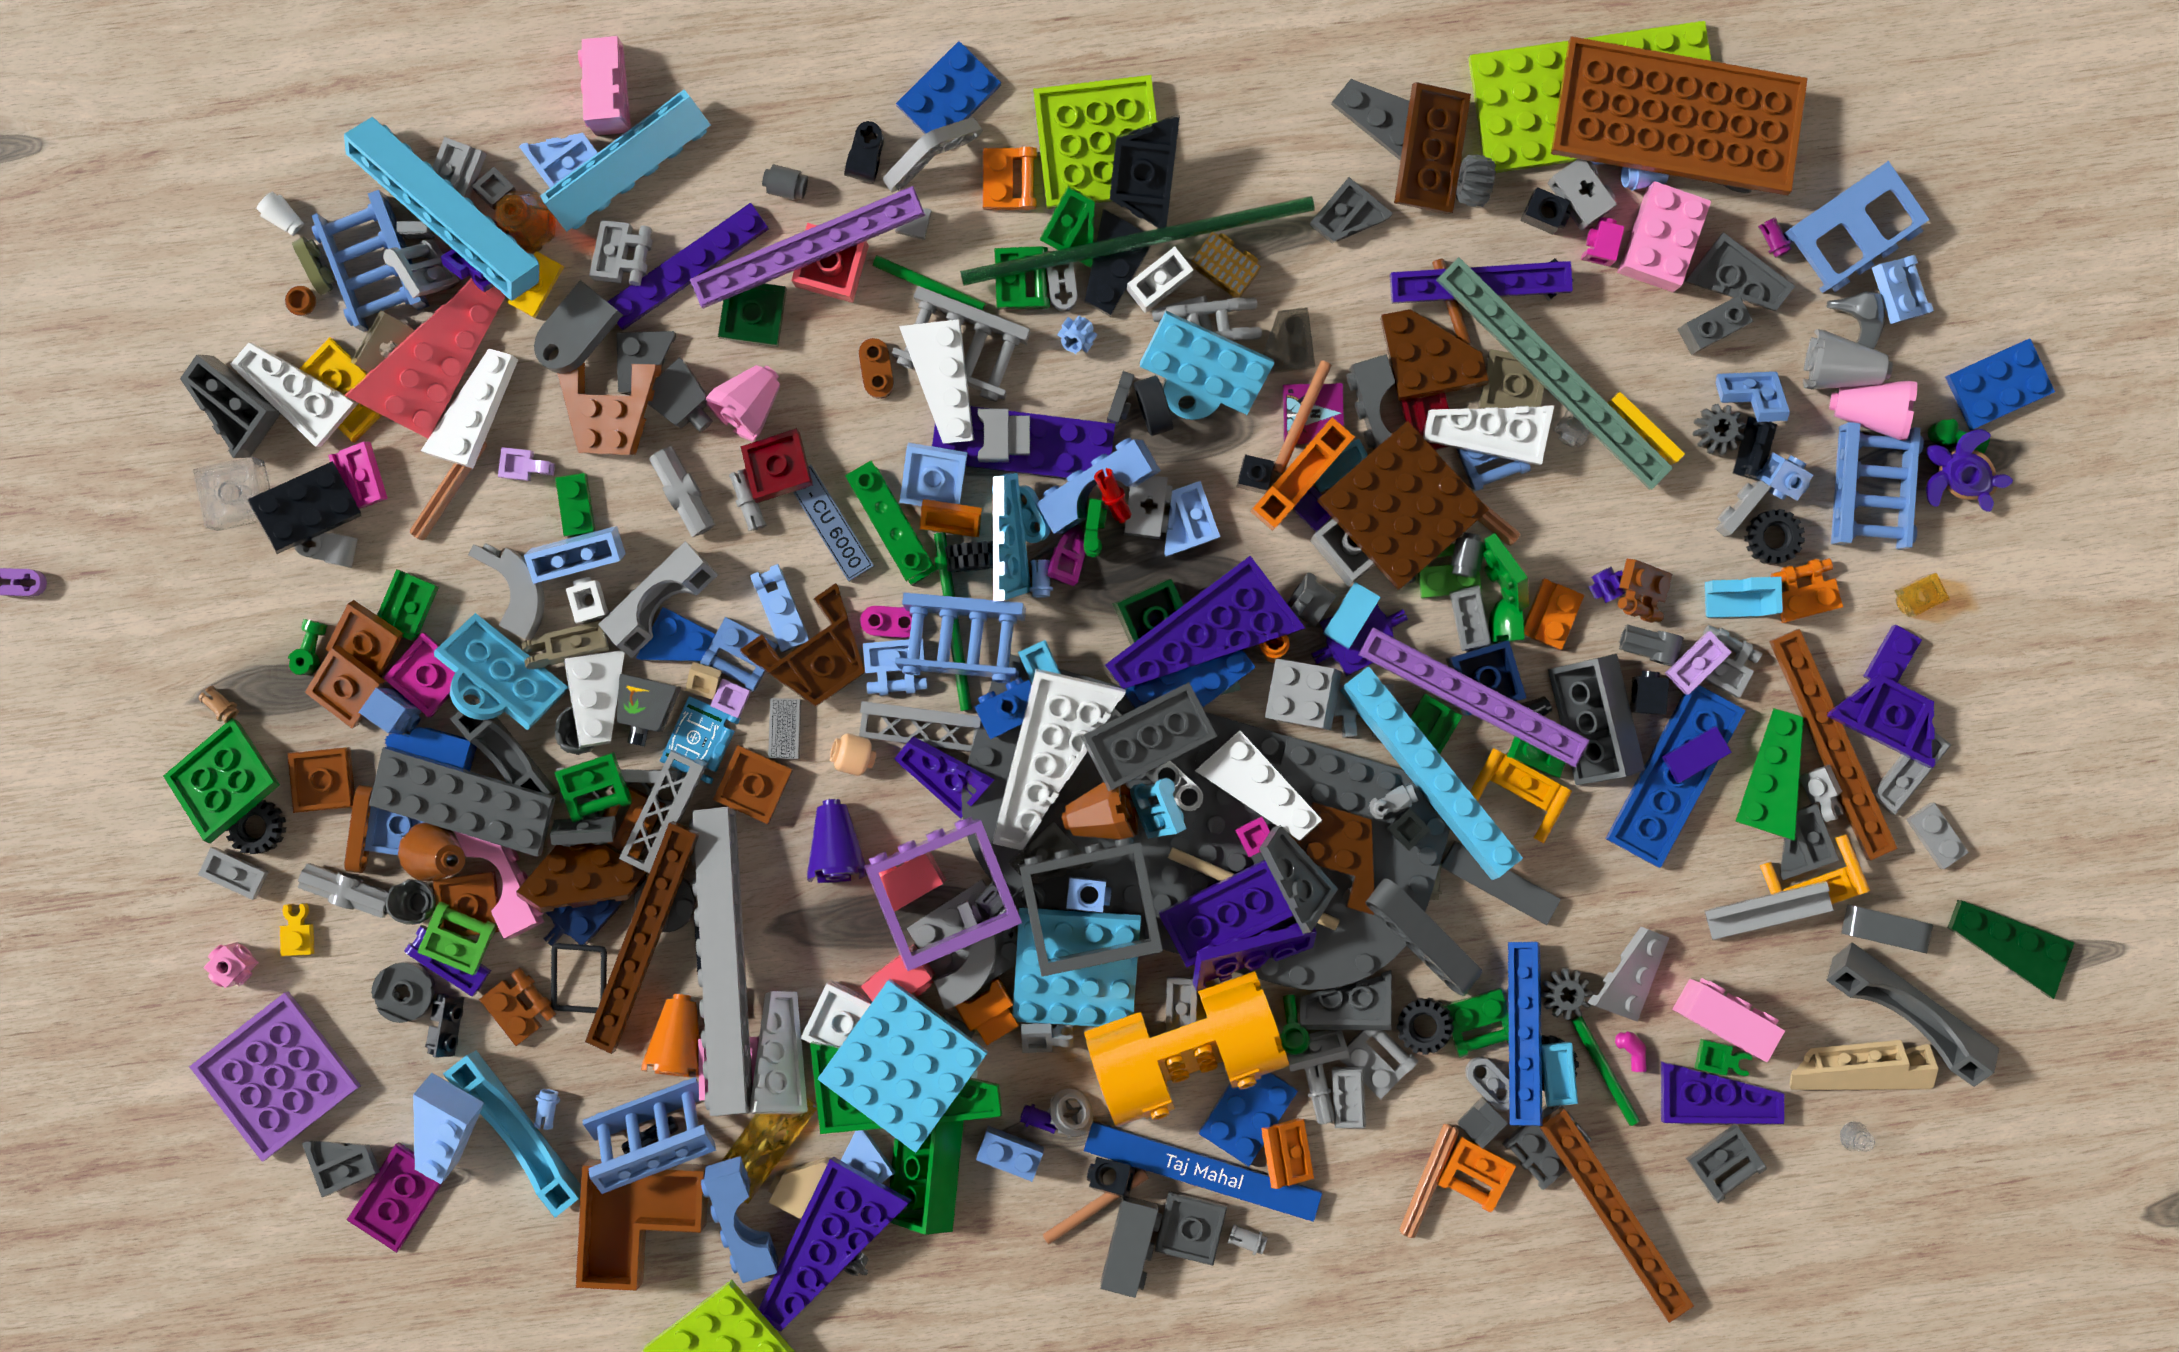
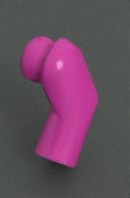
(1635, 1047)

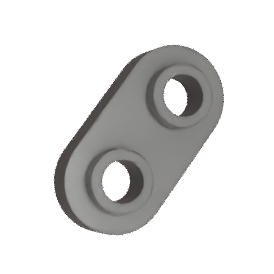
(1488, 1083)

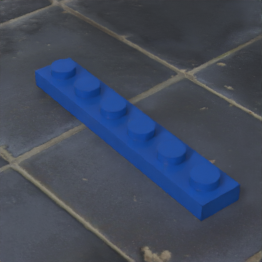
(1525, 1034)

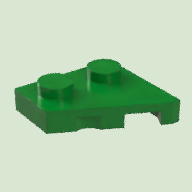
(1071, 222)

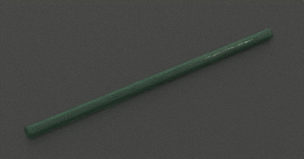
(1137, 240)

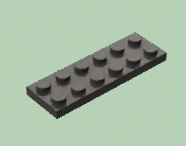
(462, 801)

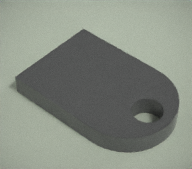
(575, 329)

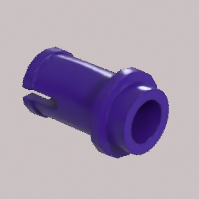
(1037, 1118)

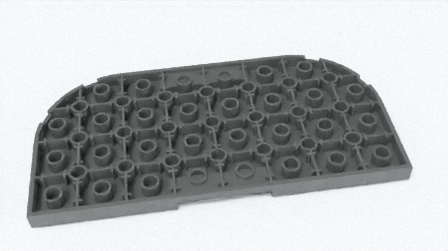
(1315, 772)

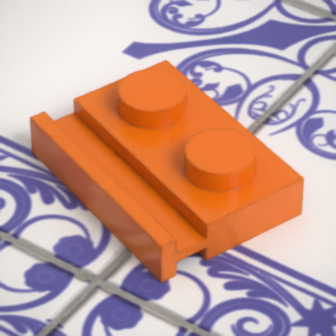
(1552, 614)
(1287, 1153)

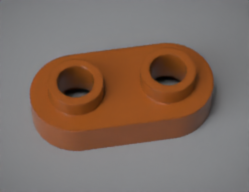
(876, 367)

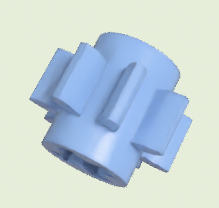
(1077, 334)

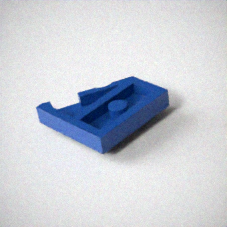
(676, 639)

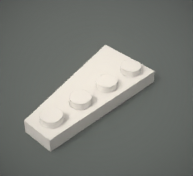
(941, 369)
(1254, 781)
(779, 1060)

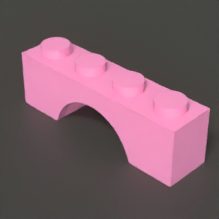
(511, 912)

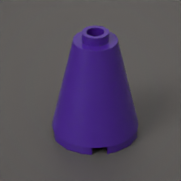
(834, 845)

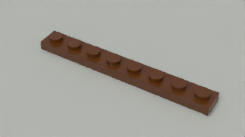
(642, 937)

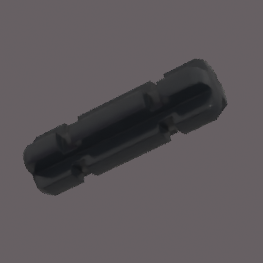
(650, 1135)

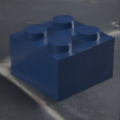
(1492, 667)

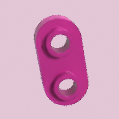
(889, 621)

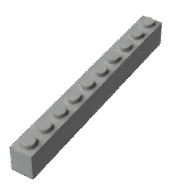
(722, 962)

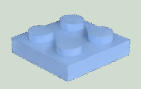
(932, 474)

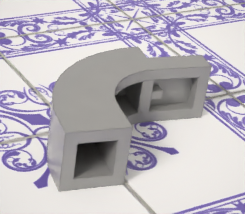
(526, 598)
(969, 978)

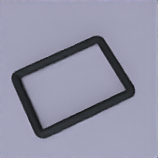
(554, 949)

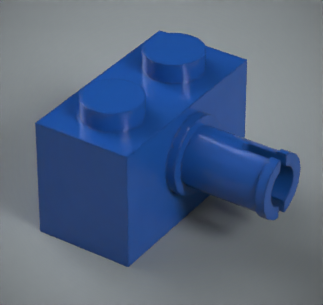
(1005, 710)

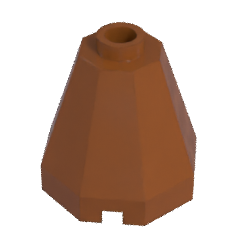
(1102, 814)

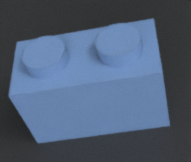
(1010, 1153)

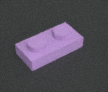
(1698, 662)

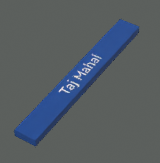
(1201, 1171)

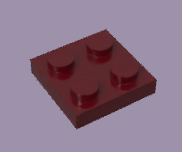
(776, 465)

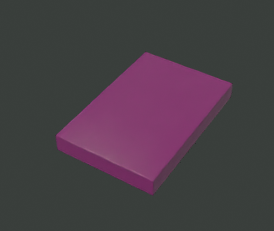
(394, 1199)

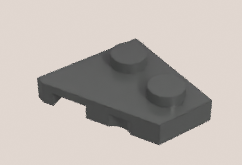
(1349, 212)
(1812, 844)
(339, 1164)

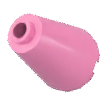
(1878, 407)

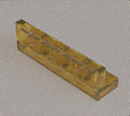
(759, 1140)

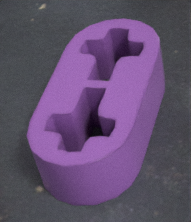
(16, 589)

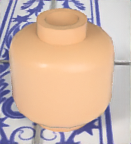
(852, 754)

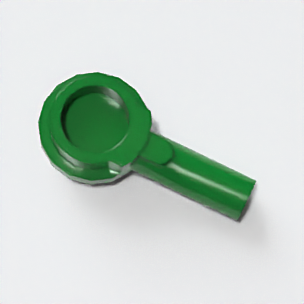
(1294, 1036)

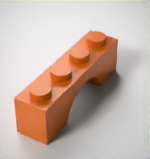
(1302, 474)

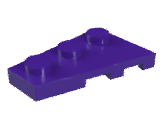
(942, 774)

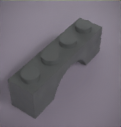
(1371, 381)
(503, 751)

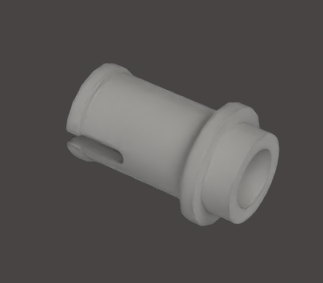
(1248, 1239)

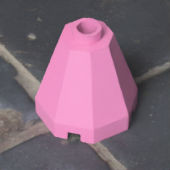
(745, 400)

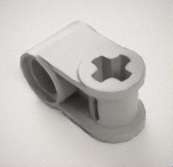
(331, 549)

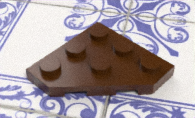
(1428, 358)
(580, 878)

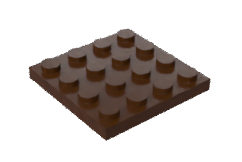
(1403, 505)

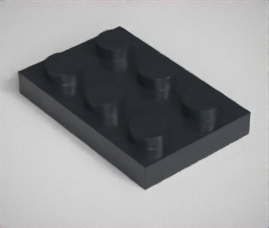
(304, 507)

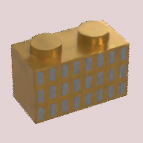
(1226, 265)

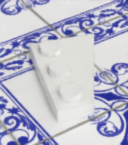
(594, 695)

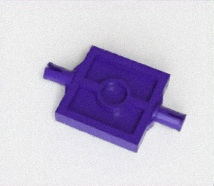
(1349, 658)

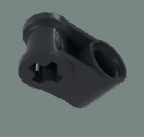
(865, 157)

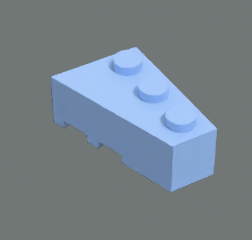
(442, 1126)

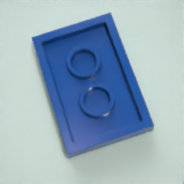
(949, 90)
(2000, 384)
(1242, 1113)

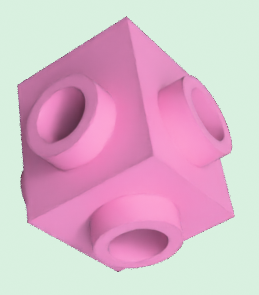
(239, 966)

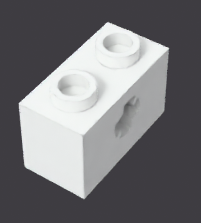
(1160, 279)

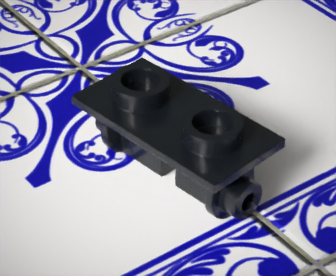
(1754, 448)
(444, 1038)

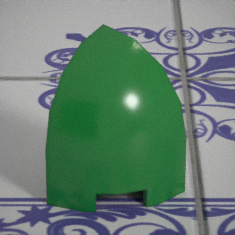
(1506, 623)

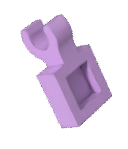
(519, 465)

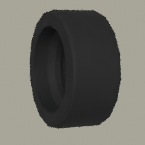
(1153, 405)

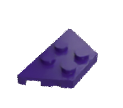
(1891, 717)

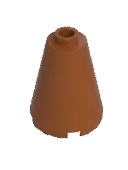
(430, 852)

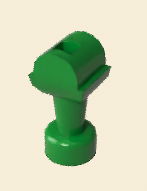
(1948, 432)
(304, 660)

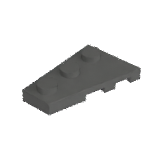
(1736, 271)
(1351, 1007)

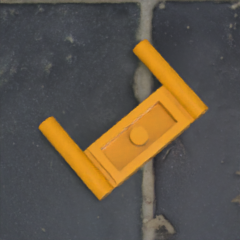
(1525, 784)
(1842, 883)

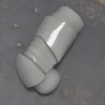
(1394, 801)

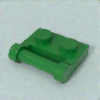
(1012, 289)
(589, 777)
(1475, 1013)

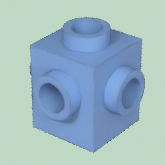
(1785, 476)

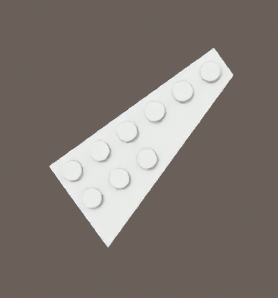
(1049, 749)

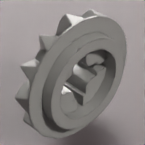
(1070, 1100)

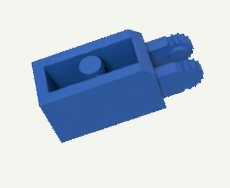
(435, 745)

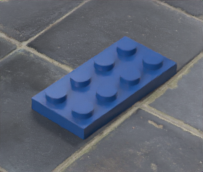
(1206, 680)

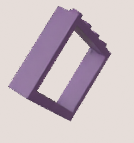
(965, 937)

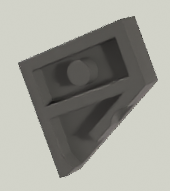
(640, 349)

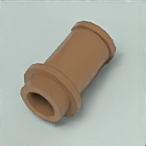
(219, 705)

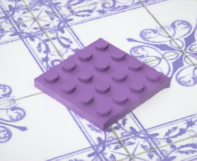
(275, 1076)

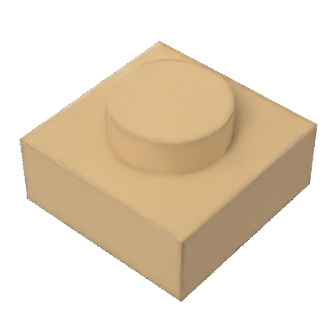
(703, 680)

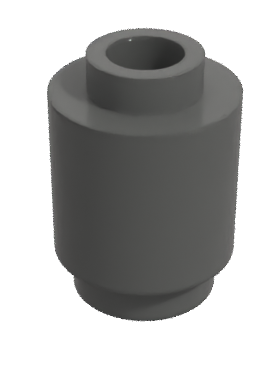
(785, 182)
(1468, 555)

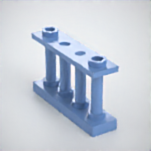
(380, 211)
(1848, 499)
(948, 609)
(655, 1157)

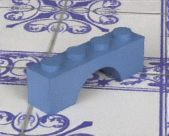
(1068, 504)
(751, 1250)

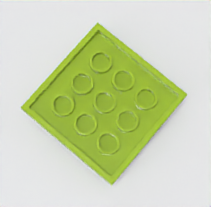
(1081, 128)

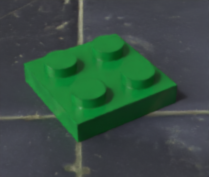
(1507, 572)

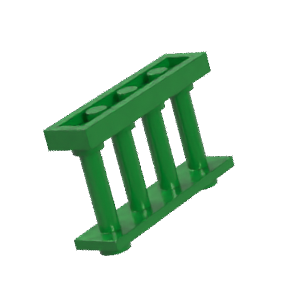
(890, 523)

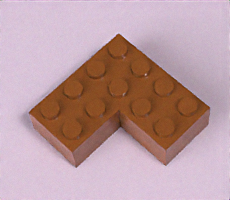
(617, 1221)

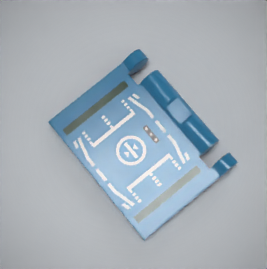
(700, 735)

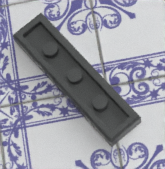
(1507, 888)

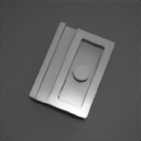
(459, 165)

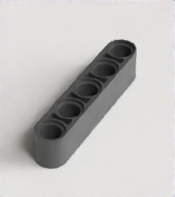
(1423, 937)

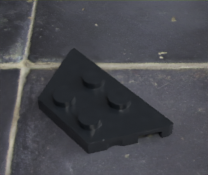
(1145, 170)

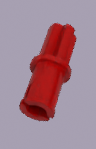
(1113, 495)

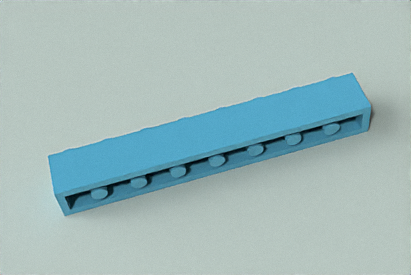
(442, 208)
(1431, 774)

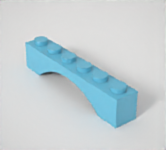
(544, 1168)

